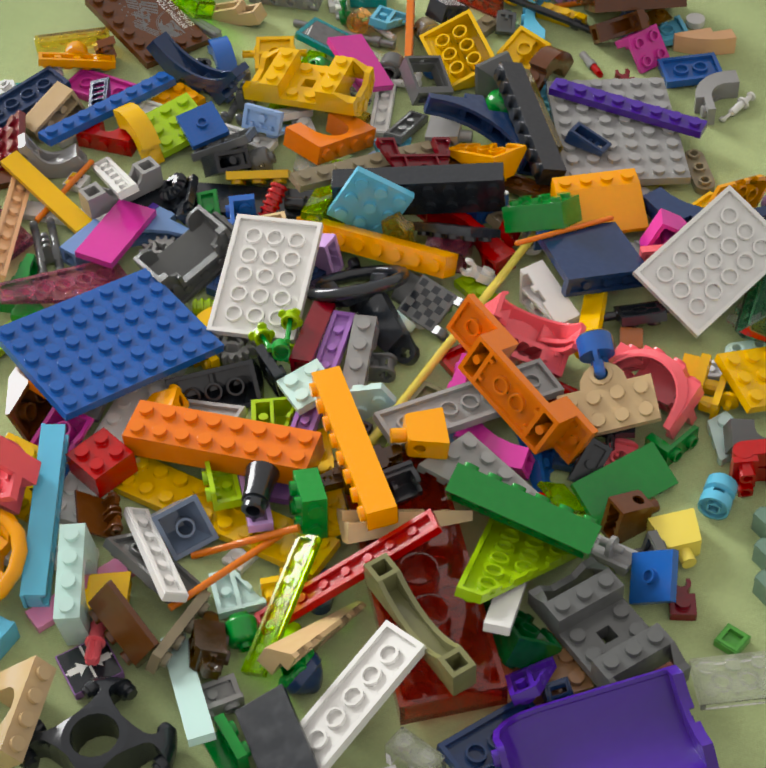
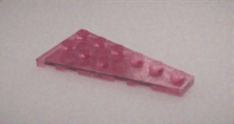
(58, 284)

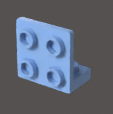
(264, 119)

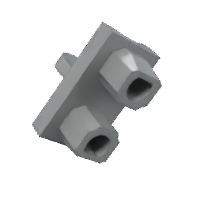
(613, 554)

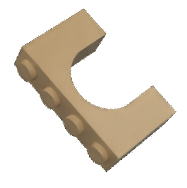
(24, 692)

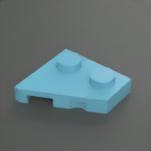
(387, 18)

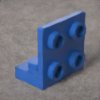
(240, 205)

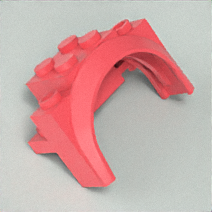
(536, 335)
(673, 386)
(16, 473)

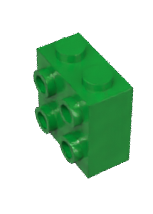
(309, 502)

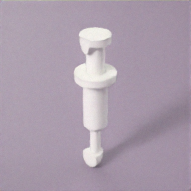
(742, 103)

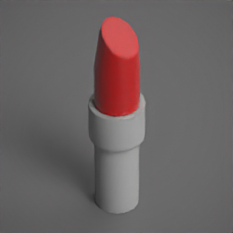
(591, 64)

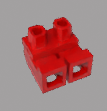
(748, 465)

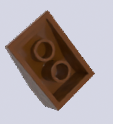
(23, 406)

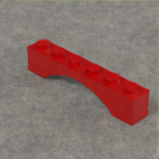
(493, 253)

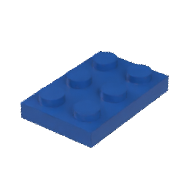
(687, 69)

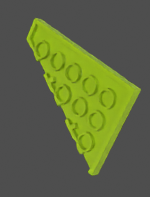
(504, 561)

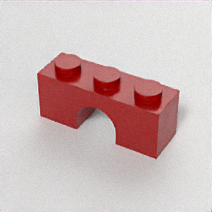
(113, 141)

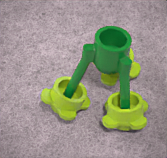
(280, 347)

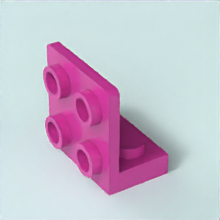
(645, 47)

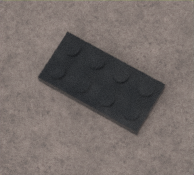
(455, 231)

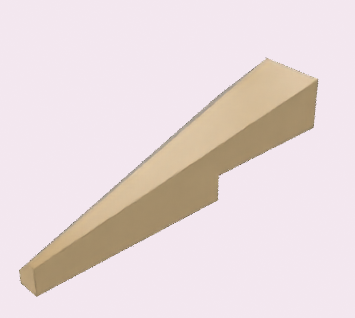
(355, 531)
(296, 645)

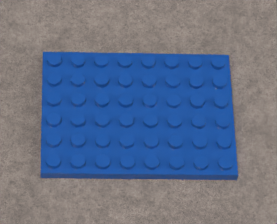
(107, 343)

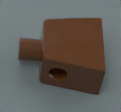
(627, 515)

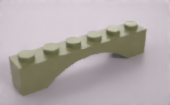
(443, 655)

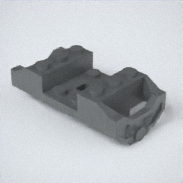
(592, 608)

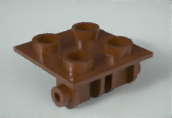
(99, 514)

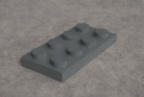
(126, 551)

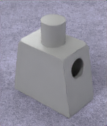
(447, 128)

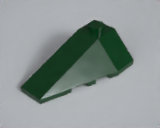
(526, 642)

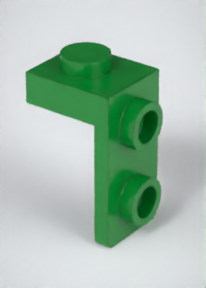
(674, 452)

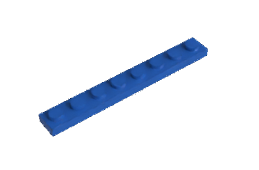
(103, 110)

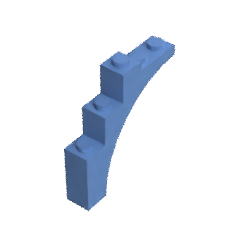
(161, 225)

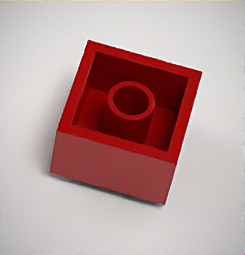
(102, 462)

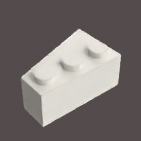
(543, 296)

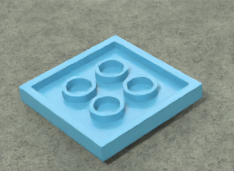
(369, 200)

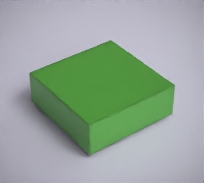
(731, 640)

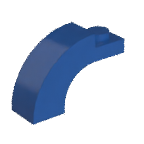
(222, 53)

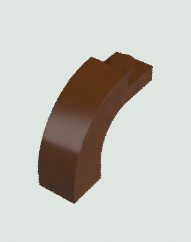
(619, 26)
(549, 61)

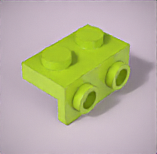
(222, 490)

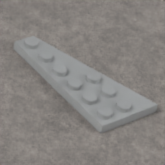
(471, 450)

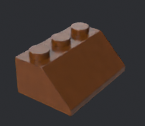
(122, 625)

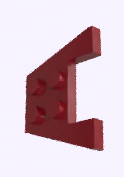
(390, 151)

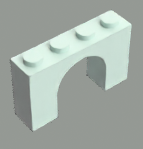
(75, 559)

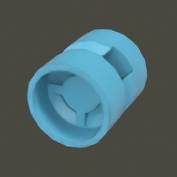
(717, 496)

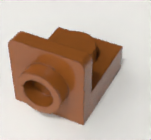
(105, 46)

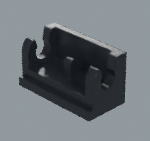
(403, 481)

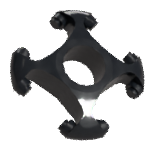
(99, 719)

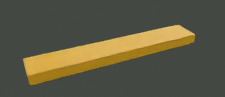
(45, 191)
(593, 311)

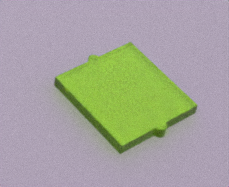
(560, 494)

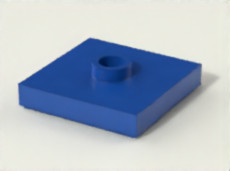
(202, 125)
(654, 577)

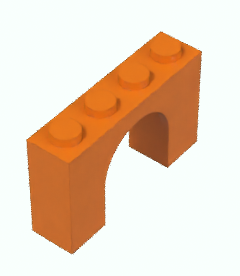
(347, 137)

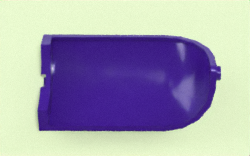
(611, 726)

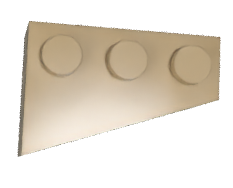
(52, 108)

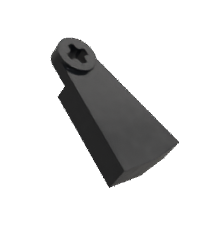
(393, 333)

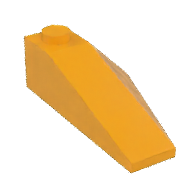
(475, 153)
(750, 188)

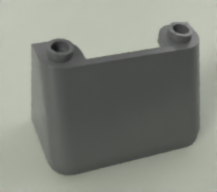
(192, 258)

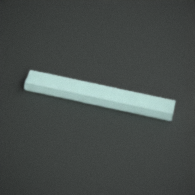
(190, 698)

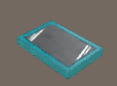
(316, 34)

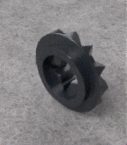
(173, 186)

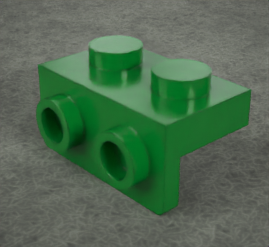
(227, 749)

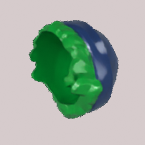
(304, 676)

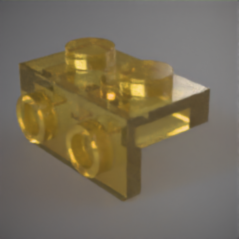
(398, 227)

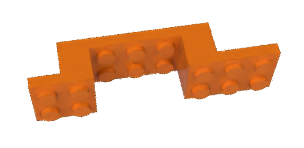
(509, 391)

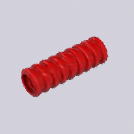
(273, 198)

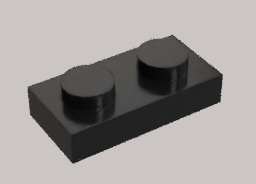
(590, 460)

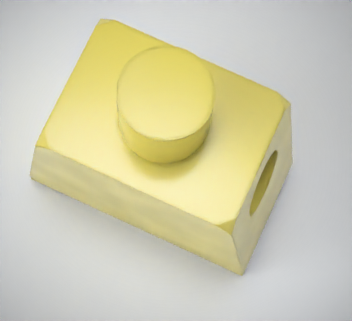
(680, 533)

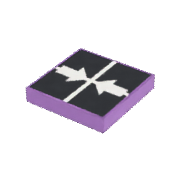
(78, 673)

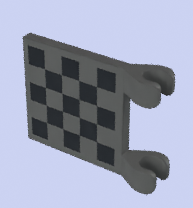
(428, 305)

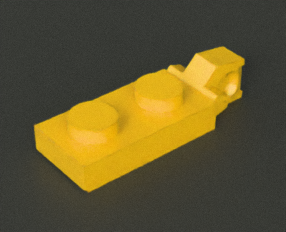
(564, 11)

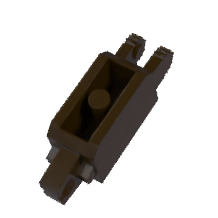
(386, 456)
(208, 646)

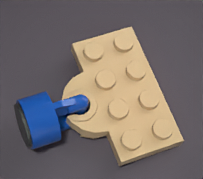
(606, 394)

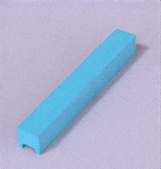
(45, 517)

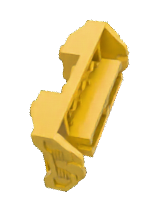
(289, 82)

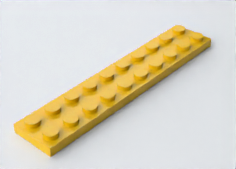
(161, 485)

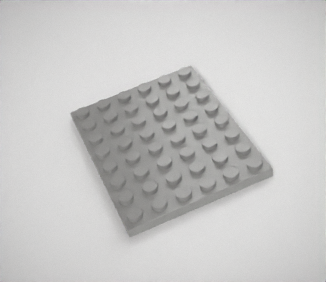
(635, 144)

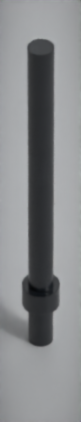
(574, 23)

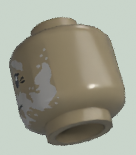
(423, 25)

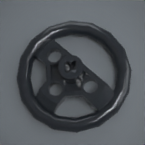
(382, 279)

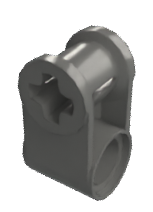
(378, 367)

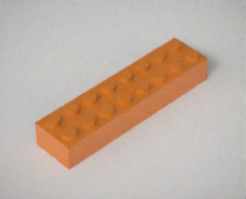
(224, 440)

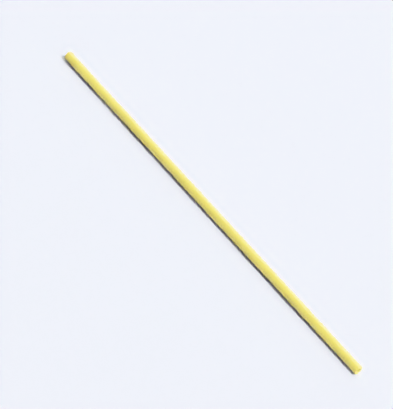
(449, 342)

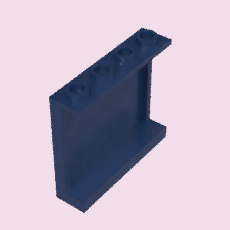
(592, 259)

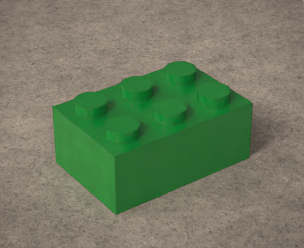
(541, 212)

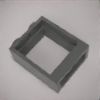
(428, 63)

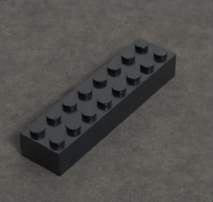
(442, 187)

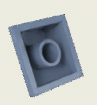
(184, 526)

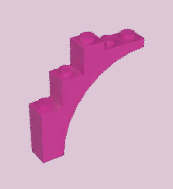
(515, 456)

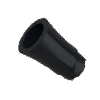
(258, 488)

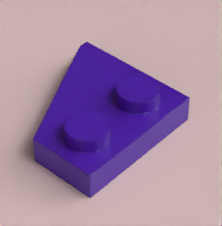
(530, 681)

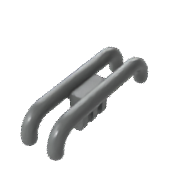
(238, 103)
(44, 250)

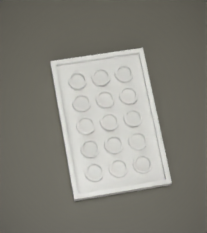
(708, 262)
(264, 272)

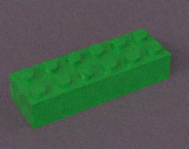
(523, 511)

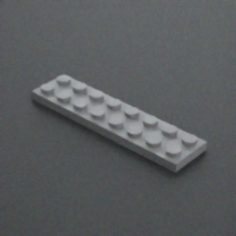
(464, 404)

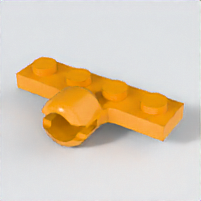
(77, 56)

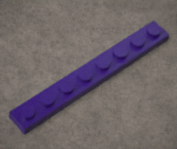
(628, 107)

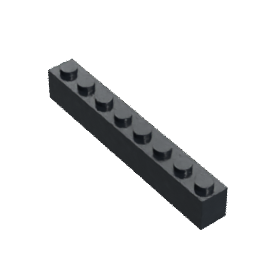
(529, 122)

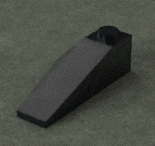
(226, 384)

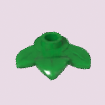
(343, 13)

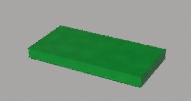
(638, 470)

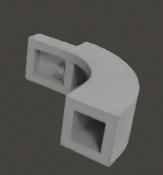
(714, 88)
(52, 164)

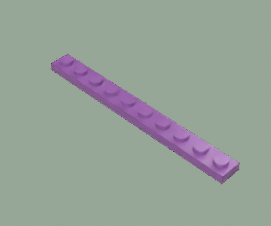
(329, 355)

